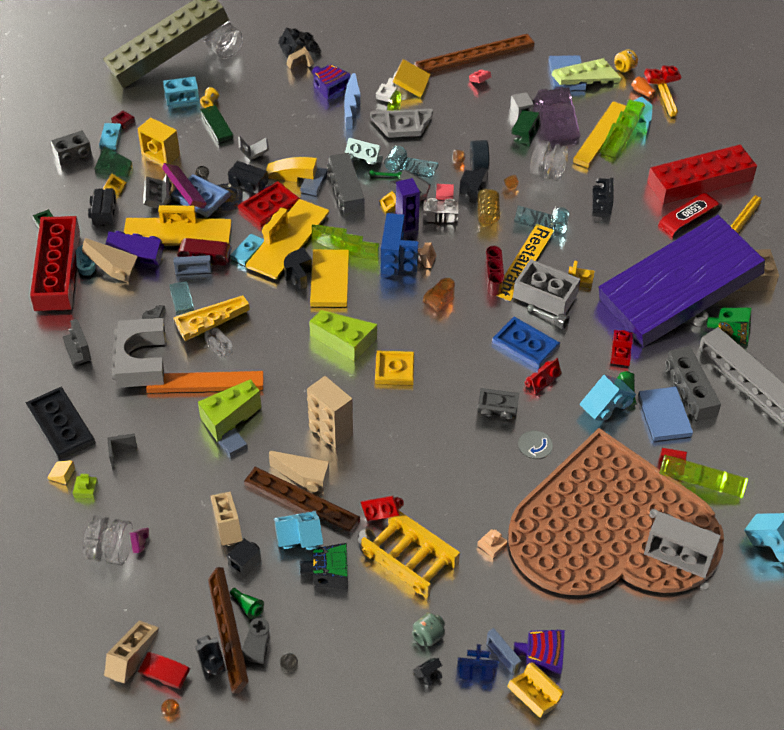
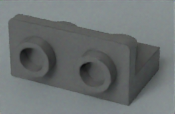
(77, 344)

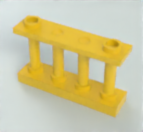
(413, 533)

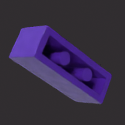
(408, 204)
(147, 249)

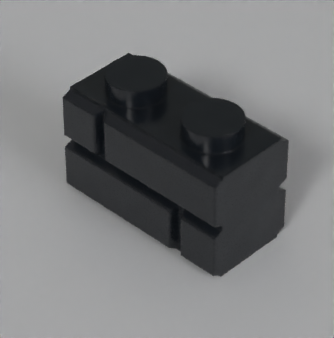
(248, 177)
(102, 207)

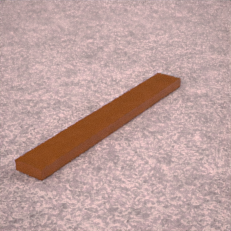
(476, 54)

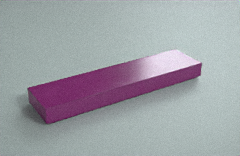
(184, 185)

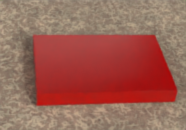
(267, 202)

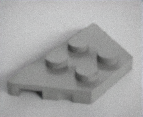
(402, 122)

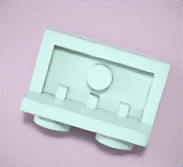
(363, 150)

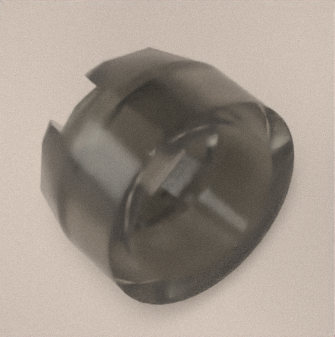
(204, 171)
(292, 665)

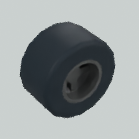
(479, 155)

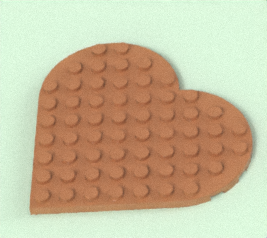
(594, 522)

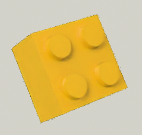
(158, 141)

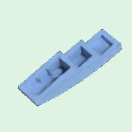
(352, 100)

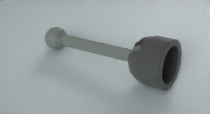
(560, 320)

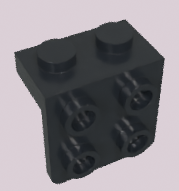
(294, 40)

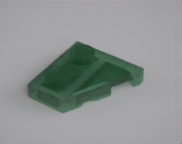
(113, 163)

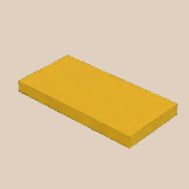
(329, 278)

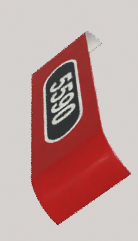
(674, 220)

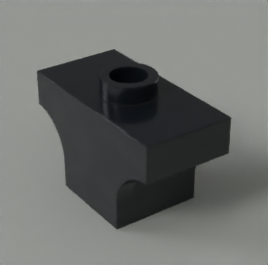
(472, 183)

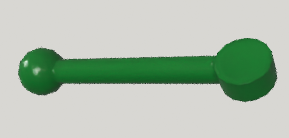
(372, 173)

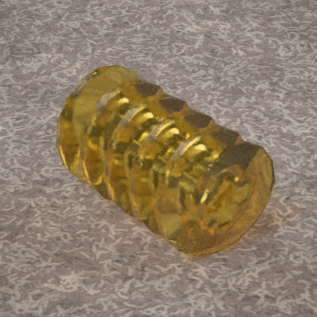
(488, 207)

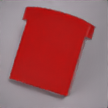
(674, 453)

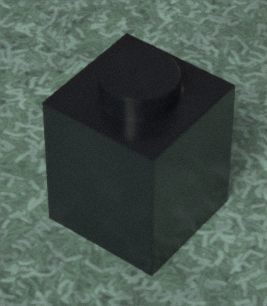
(244, 557)

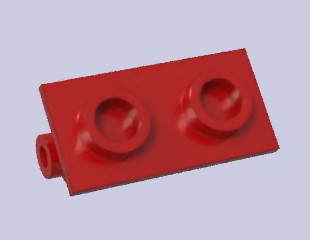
(545, 375)
(381, 507)

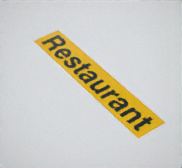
(530, 250)

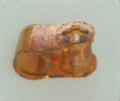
(440, 294)

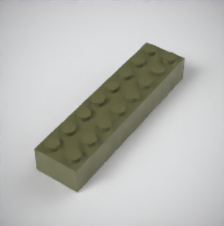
(165, 40)

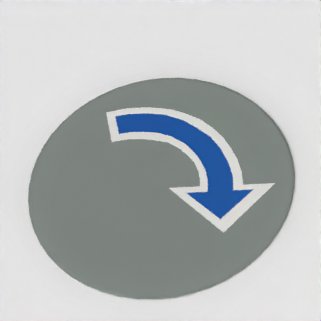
(535, 444)

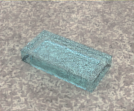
(181, 297)

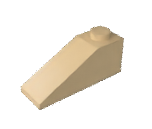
(111, 260)
(304, 471)
(226, 518)
(129, 651)

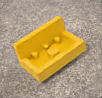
(536, 690)

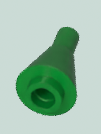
(629, 379)
(252, 606)

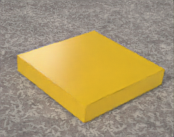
(411, 78)
(394, 367)

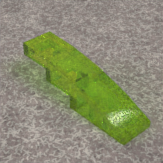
(623, 128)
(338, 239)
(703, 476)

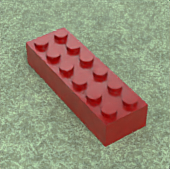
(701, 174)
(55, 263)

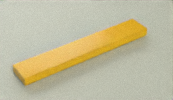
(598, 136)

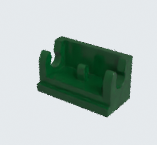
(526, 127)

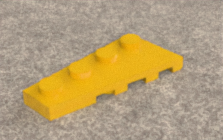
(206, 318)

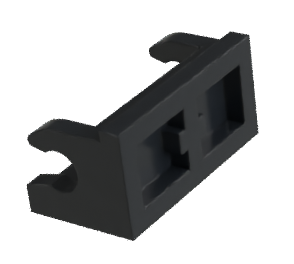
(603, 196)

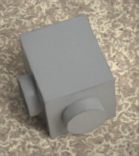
(520, 103)

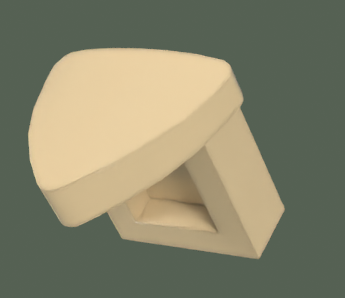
(299, 57)

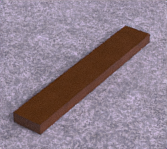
(302, 500)
(228, 630)

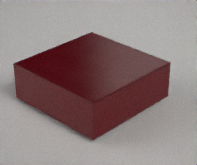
(123, 118)

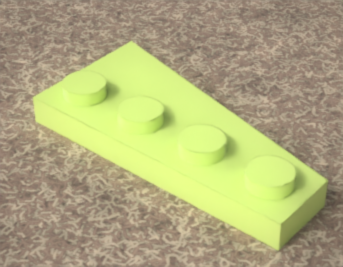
(586, 72)

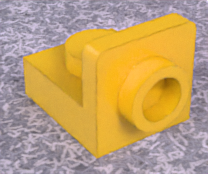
(586, 276)

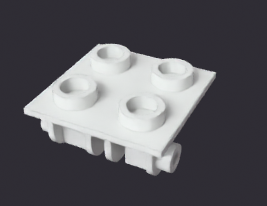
(434, 206)

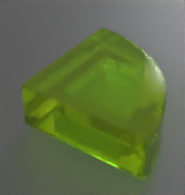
(394, 101)

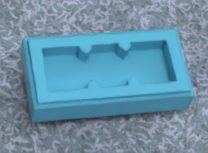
(110, 136)
(246, 249)

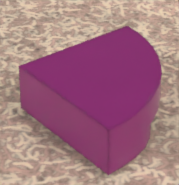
(138, 539)

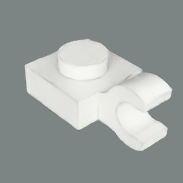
(386, 90)

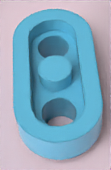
(84, 264)

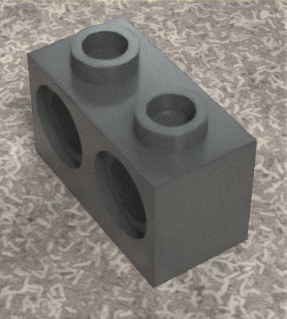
(71, 147)

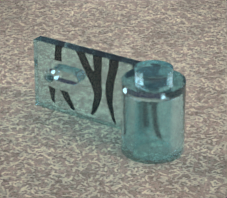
(398, 161)
(557, 220)

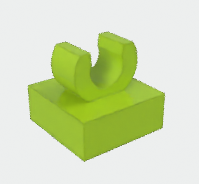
(85, 486)

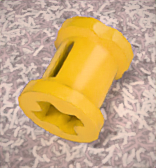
(208, 93)

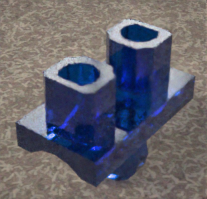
(467, 665)

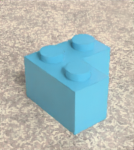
(605, 396)
(299, 529)
(768, 531)

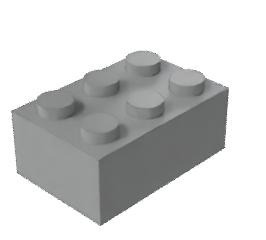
(546, 287)
(681, 544)

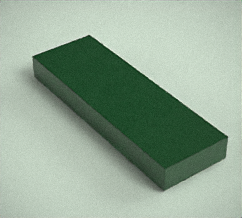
(216, 124)

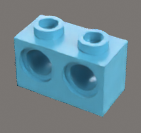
(181, 91)

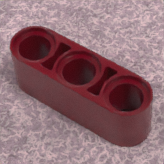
(218, 250)
(494, 270)

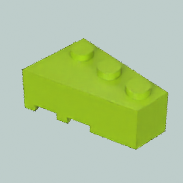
(343, 334)
(229, 407)

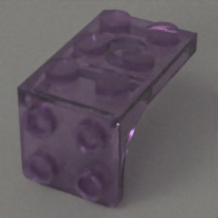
(557, 114)

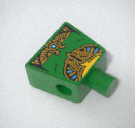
(734, 322)

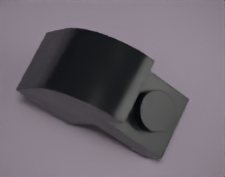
(296, 267)

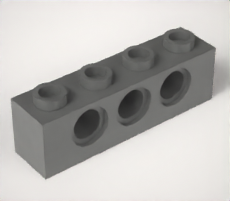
(693, 383)

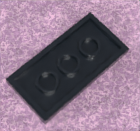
(60, 423)

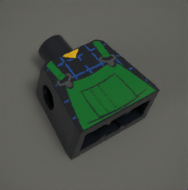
(328, 566)

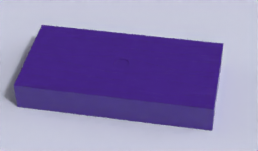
(681, 280)

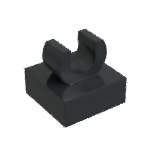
(427, 668)

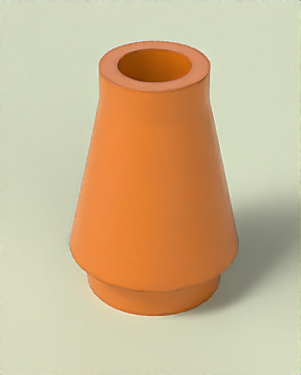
(642, 86)

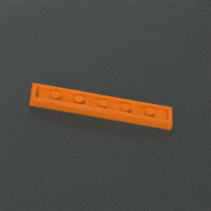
(206, 381)

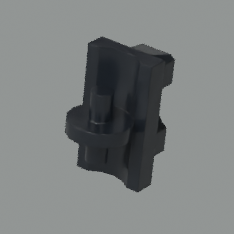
(210, 656)

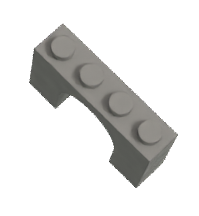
(137, 371)

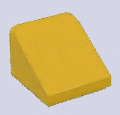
(115, 183)
(389, 202)
(62, 472)

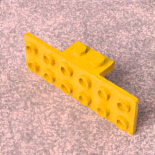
(177, 224)
(284, 235)

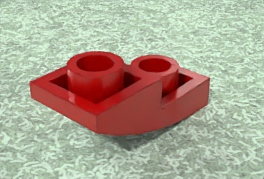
(665, 75)
(621, 347)
(164, 669)

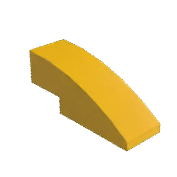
(292, 169)

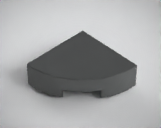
(157, 312)

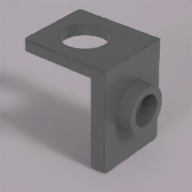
(254, 150)
(120, 443)

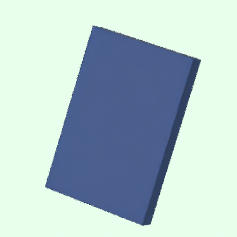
(526, 342)

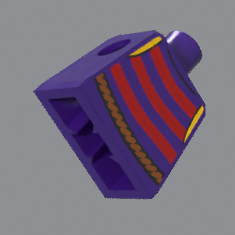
(330, 80)
(544, 649)

